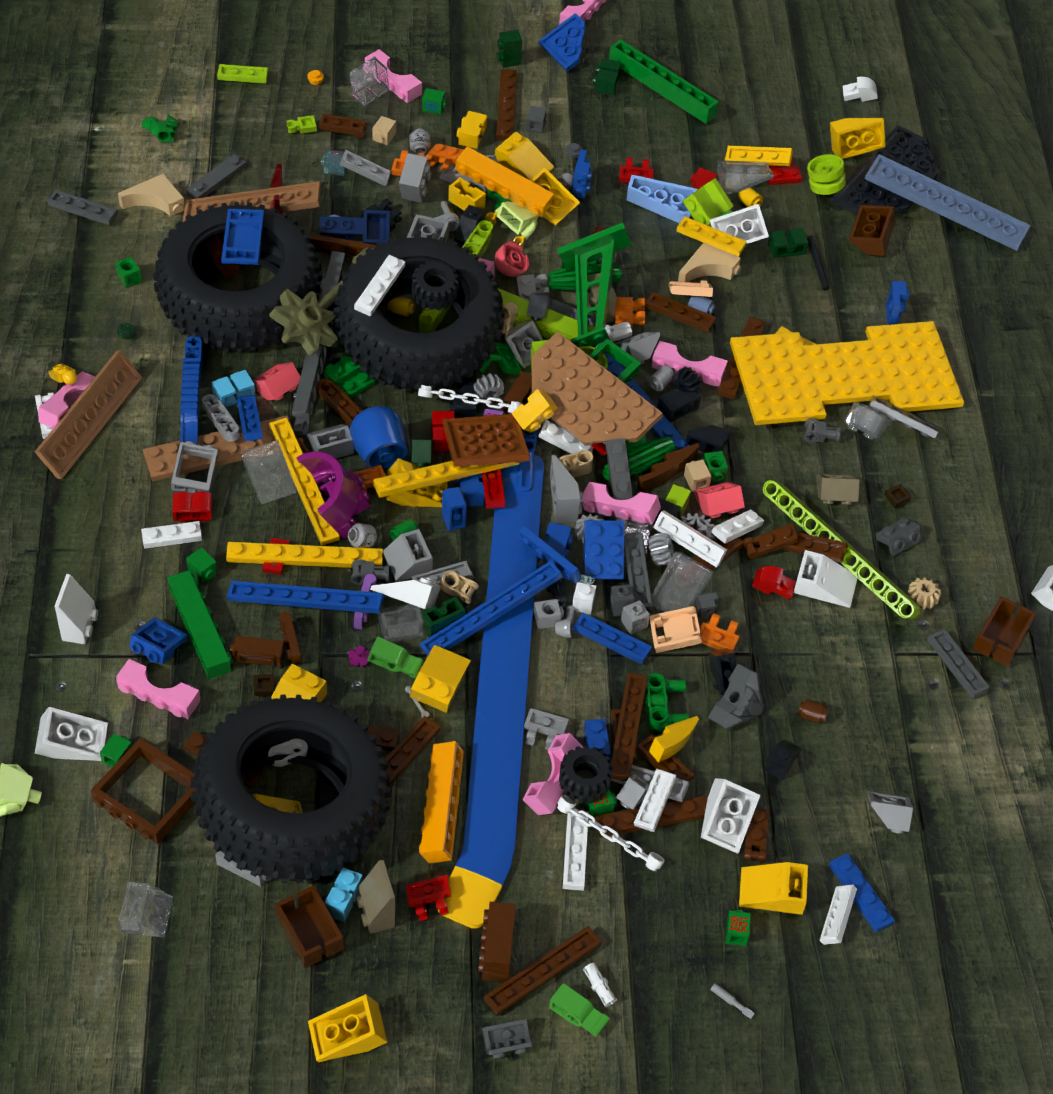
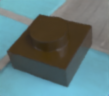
(897, 496)
(263, 685)

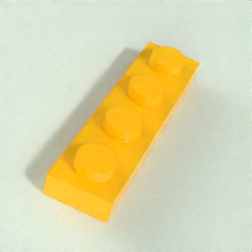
(769, 155)
(711, 236)

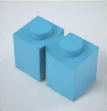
(238, 384)
(343, 894)

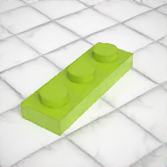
(242, 73)

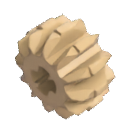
(924, 593)

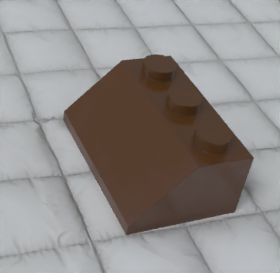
(873, 229)

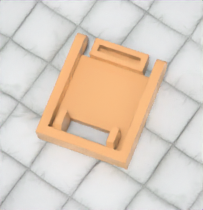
(691, 288)
(680, 629)

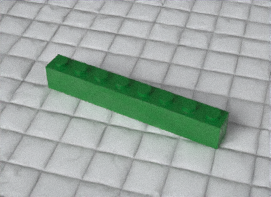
(664, 81)

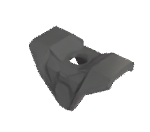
(750, 704)

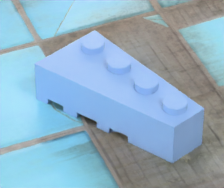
(660, 197)

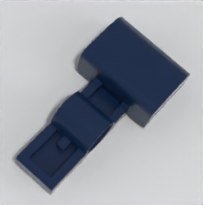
(372, 227)

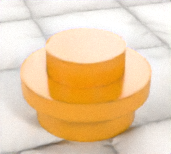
(315, 77)

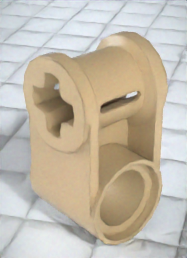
(509, 319)
(578, 463)
(460, 586)

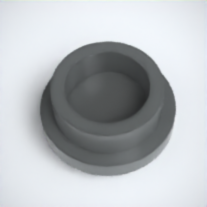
(573, 150)

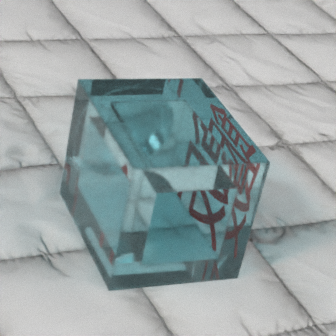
(331, 162)

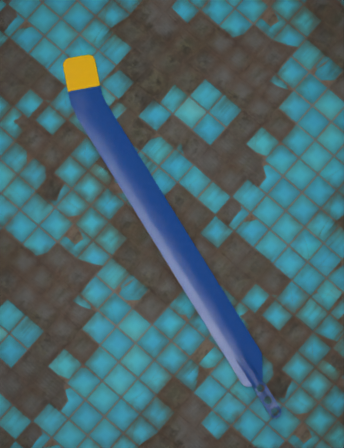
(500, 704)

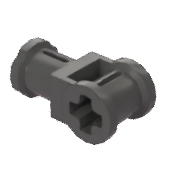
(820, 431)
(380, 572)

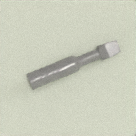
(731, 1000)

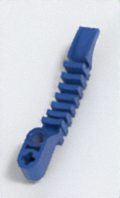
(190, 389)

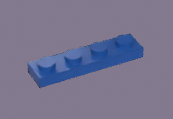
(249, 418)
(544, 551)
(612, 638)
(865, 896)

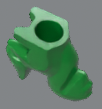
(161, 129)

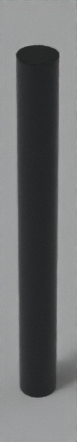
(818, 264)

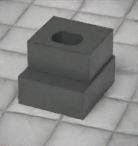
(706, 603)

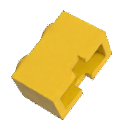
(471, 128)
(463, 195)
(535, 411)

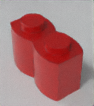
(192, 506)

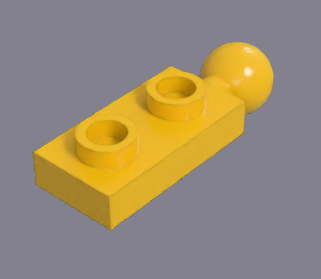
(63, 373)

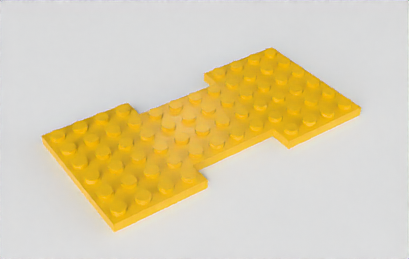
(795, 380)

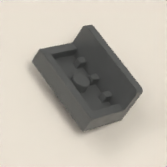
(900, 535)
(507, 1037)

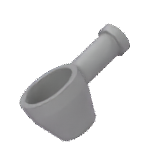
(565, 627)

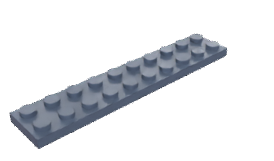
(947, 202)

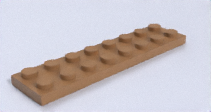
(291, 198)
(88, 415)
(162, 458)

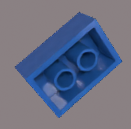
(603, 549)

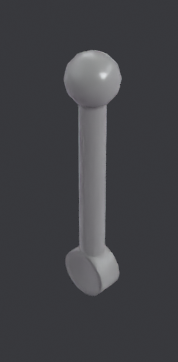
(423, 712)

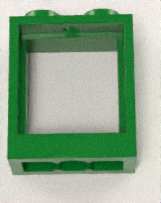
(632, 365)

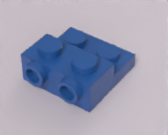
(582, 176)
(896, 302)
(157, 640)

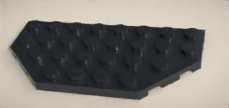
(900, 147)

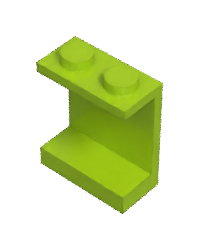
(708, 202)

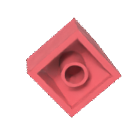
(277, 381)
(720, 499)

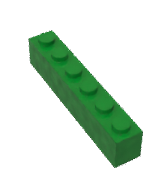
(199, 624)

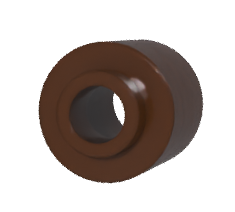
(813, 711)

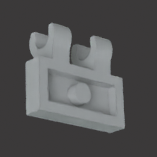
(527, 284)
(546, 724)

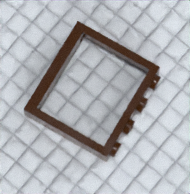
(131, 819)

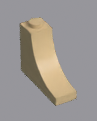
(154, 193)
(710, 262)

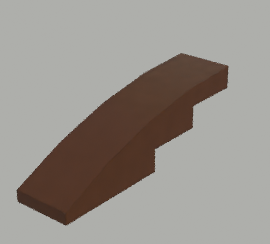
(671, 466)

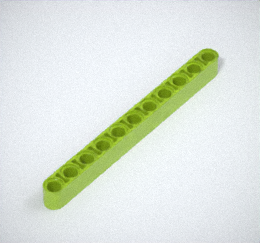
(861, 564)

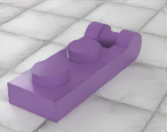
(361, 617)

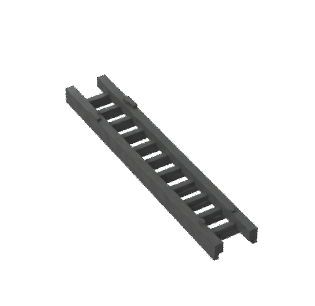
(314, 364)

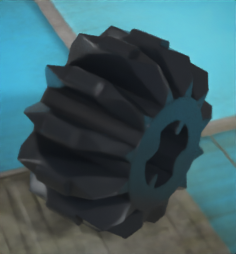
(687, 380)

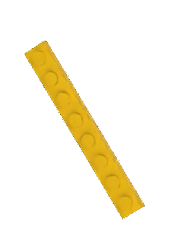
(429, 476)
(303, 480)
(301, 554)

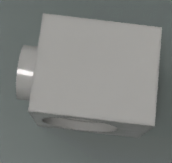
(541, 615)
(635, 617)
(633, 792)

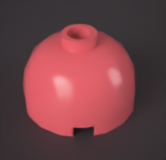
(511, 260)

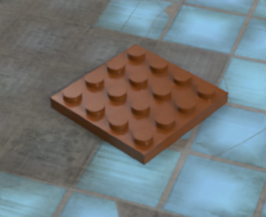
(485, 440)

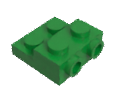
(348, 376)

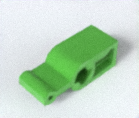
(394, 658)
(578, 1010)

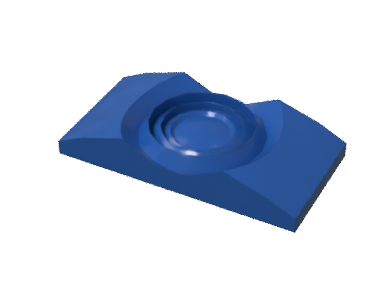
(243, 236)

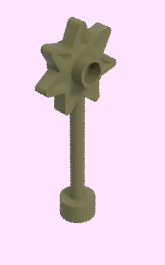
(307, 319)

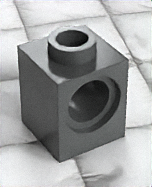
(536, 119)
(620, 597)

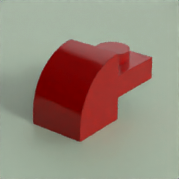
(771, 579)

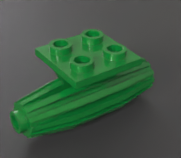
(566, 280)
(644, 454)

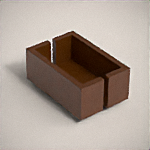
(1002, 634)
(309, 926)
(496, 942)

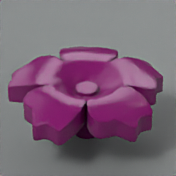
(358, 657)

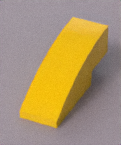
(673, 739)

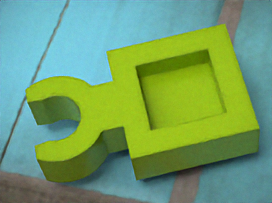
(304, 124)

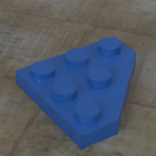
(565, 42)

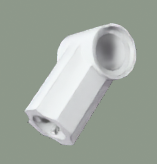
(619, 331)

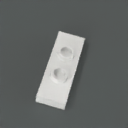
(655, 800)
(838, 914)

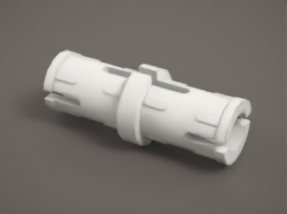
(599, 984)

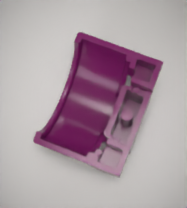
(343, 486)

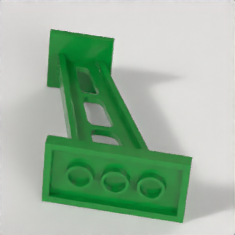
(577, 256)

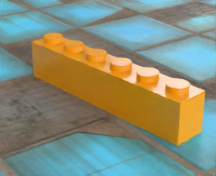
(504, 181)
(442, 802)

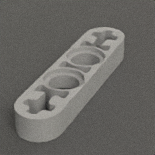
(223, 416)

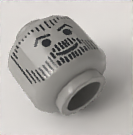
(420, 141)
(362, 535)

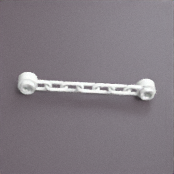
(426, 391)
(653, 860)

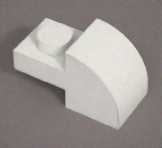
(864, 88)

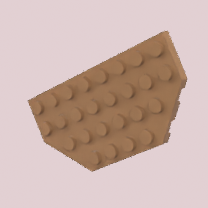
(588, 397)

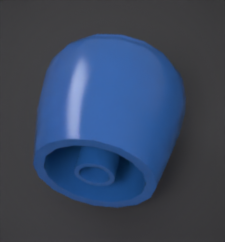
(379, 436)

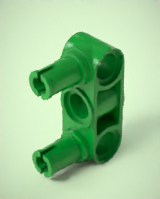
(657, 701)

